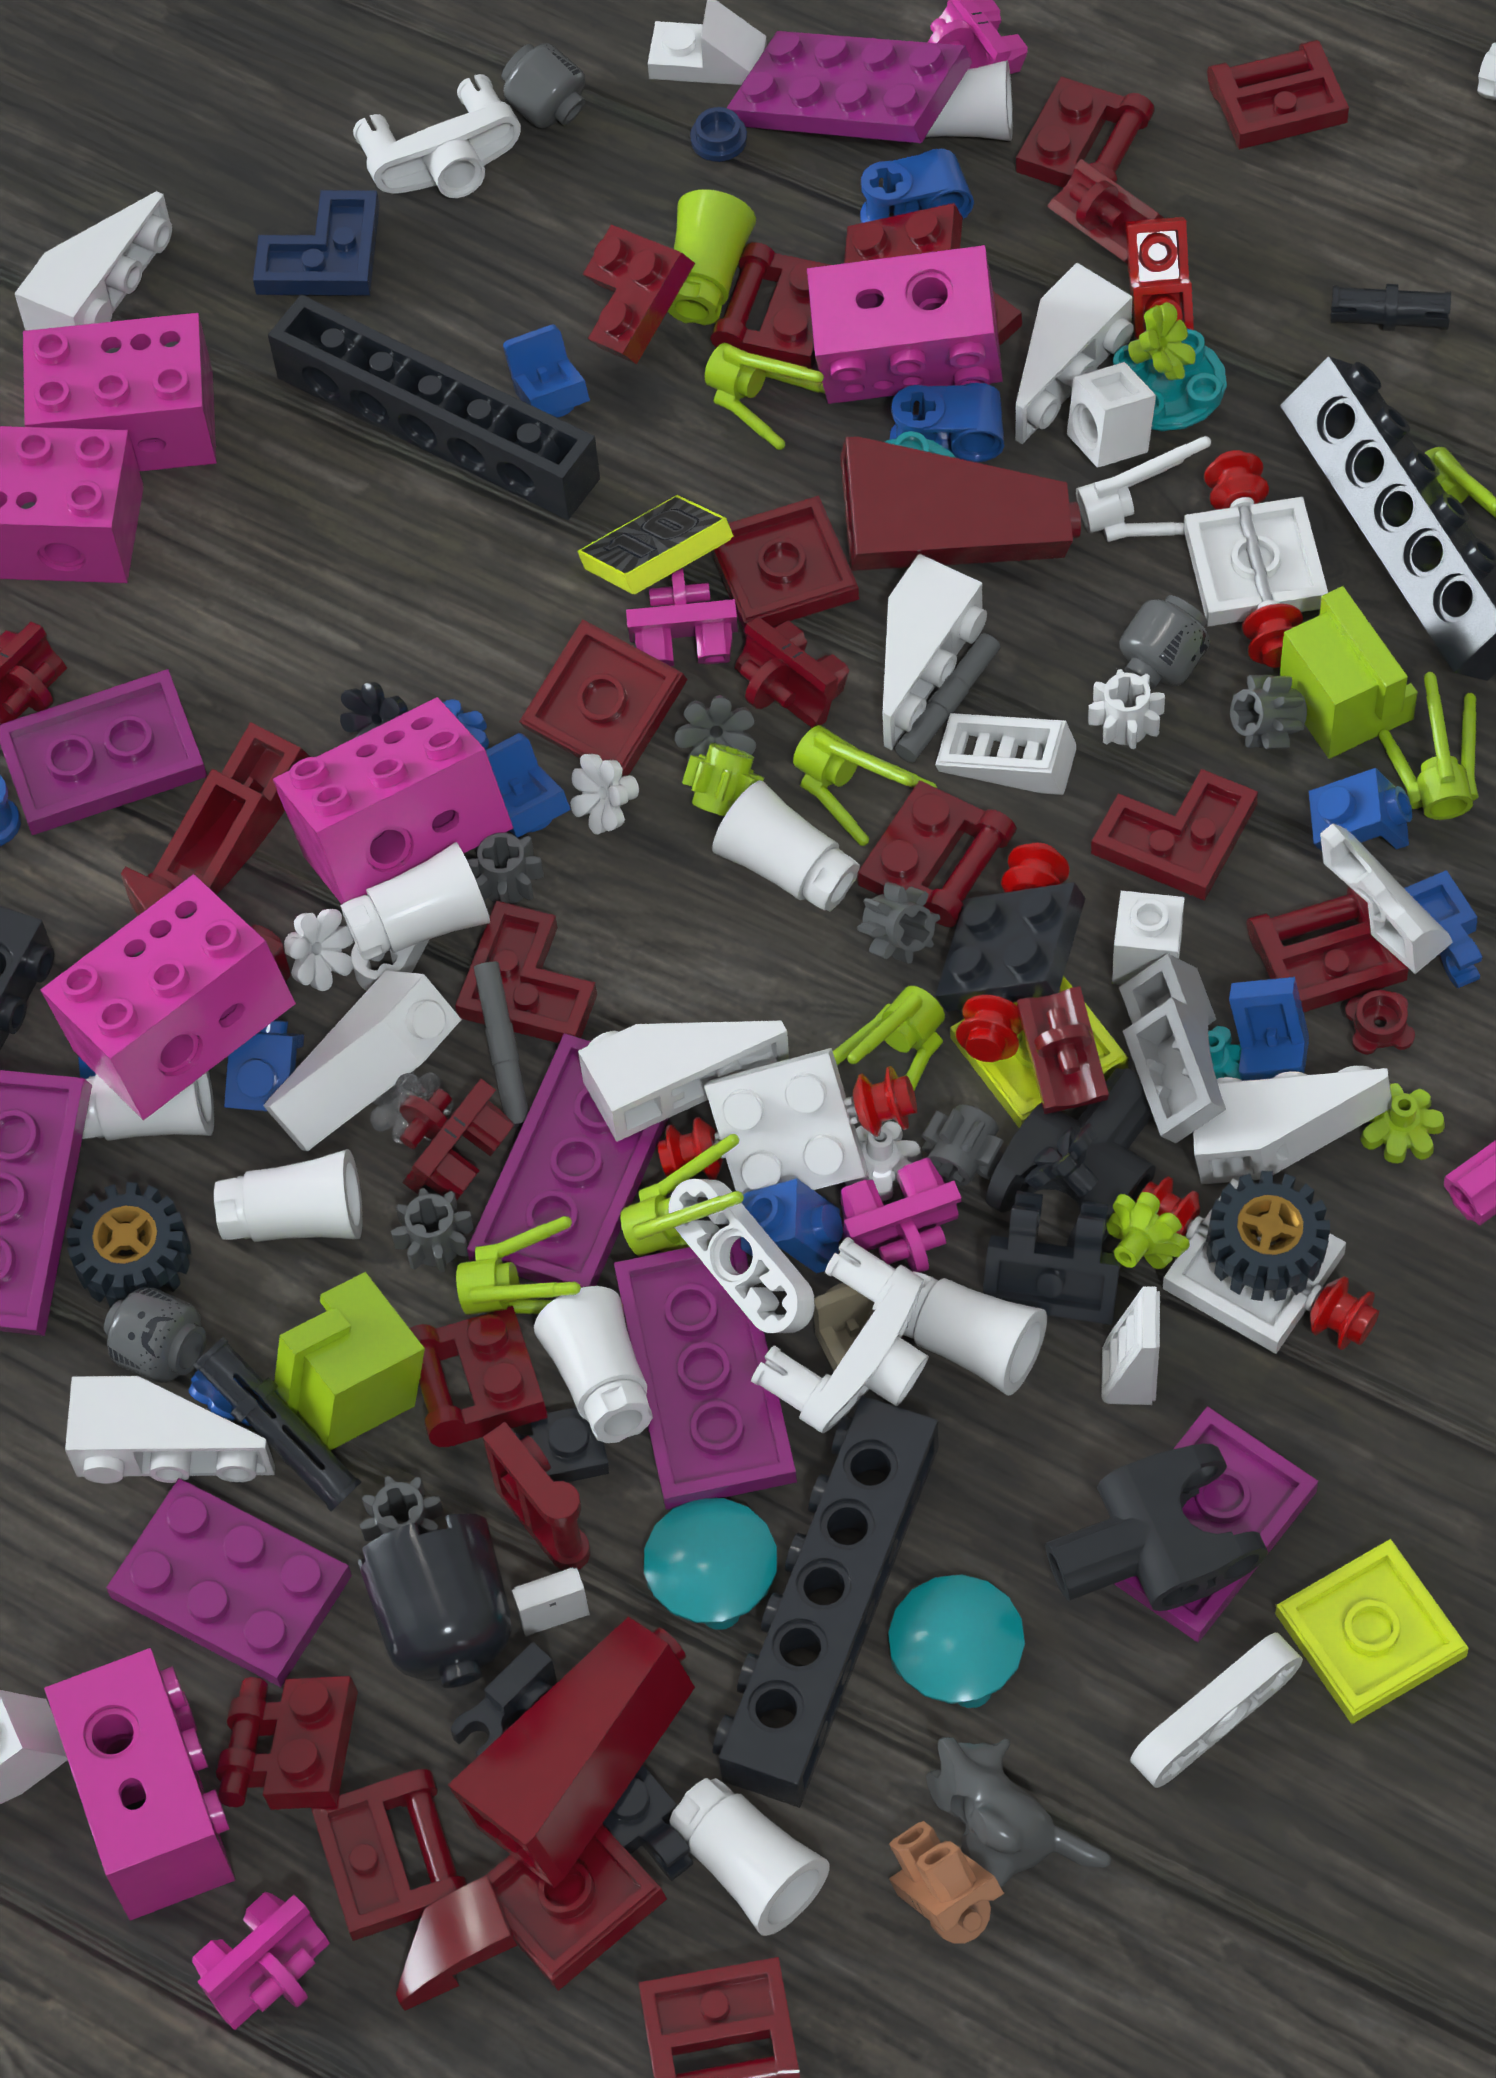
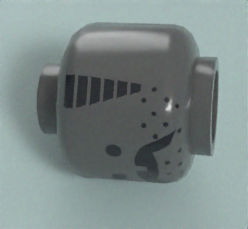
(544, 85)
(1165, 641)
(154, 1335)

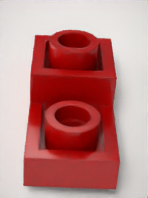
(1159, 268)

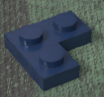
(332, 260)

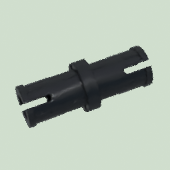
(1390, 307)

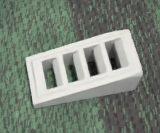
(1028, 773)
(1133, 1353)

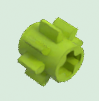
(719, 777)

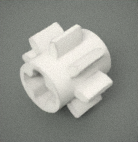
(1126, 709)

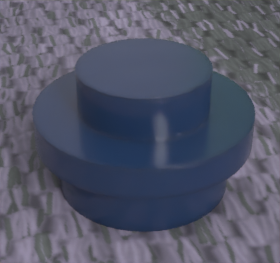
(718, 134)

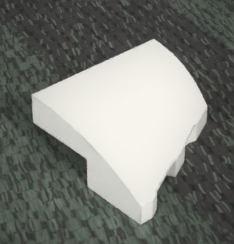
(1393, 913)

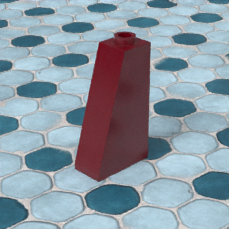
(948, 509)
(576, 1750)

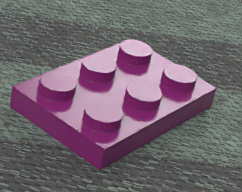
(100, 752)
(1253, 1494)
(229, 1582)

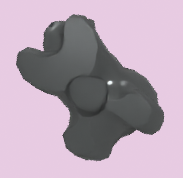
(1002, 1822)

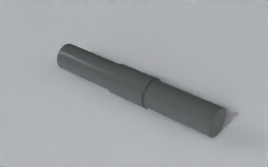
(948, 697)
(501, 1042)

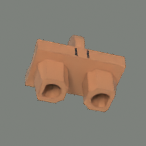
(943, 1884)

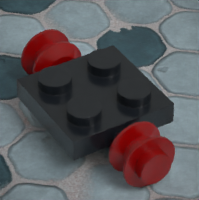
(1010, 950)

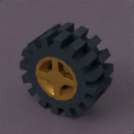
(1273, 1214)
(128, 1222)

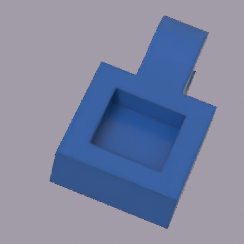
(1451, 910)

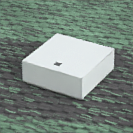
(550, 1601)

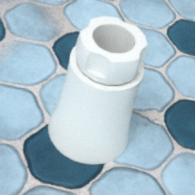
(979, 105)
(784, 848)
(416, 905)
(185, 1114)
(292, 1201)
(978, 1331)
(597, 1361)
(749, 1855)

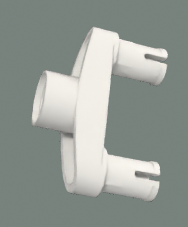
(446, 153)
(875, 1359)

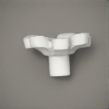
(602, 792)
(318, 948)
(886, 1156)

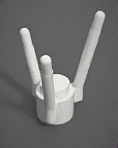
(1109, 500)

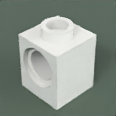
(1111, 414)
(1145, 932)

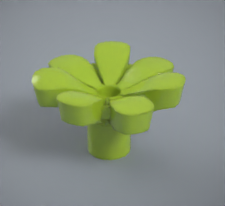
(1163, 342)
(1404, 1126)
(1145, 1232)

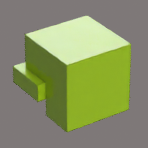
(1345, 676)
(349, 1364)

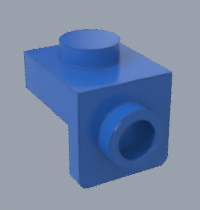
(544, 373)
(525, 787)
(1364, 806)
(1269, 1027)
(261, 1066)
(796, 1222)

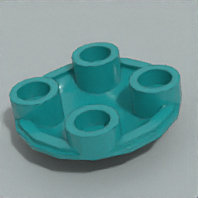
(1183, 400)
(710, 1561)
(956, 1640)

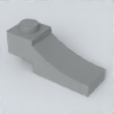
(1172, 1045)

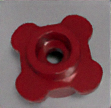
(1380, 1006)

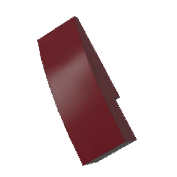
(231, 812)

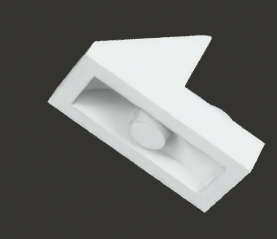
(710, 52)

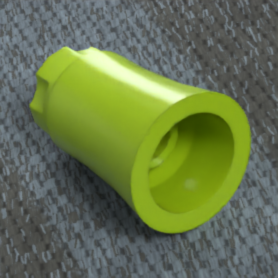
(713, 235)

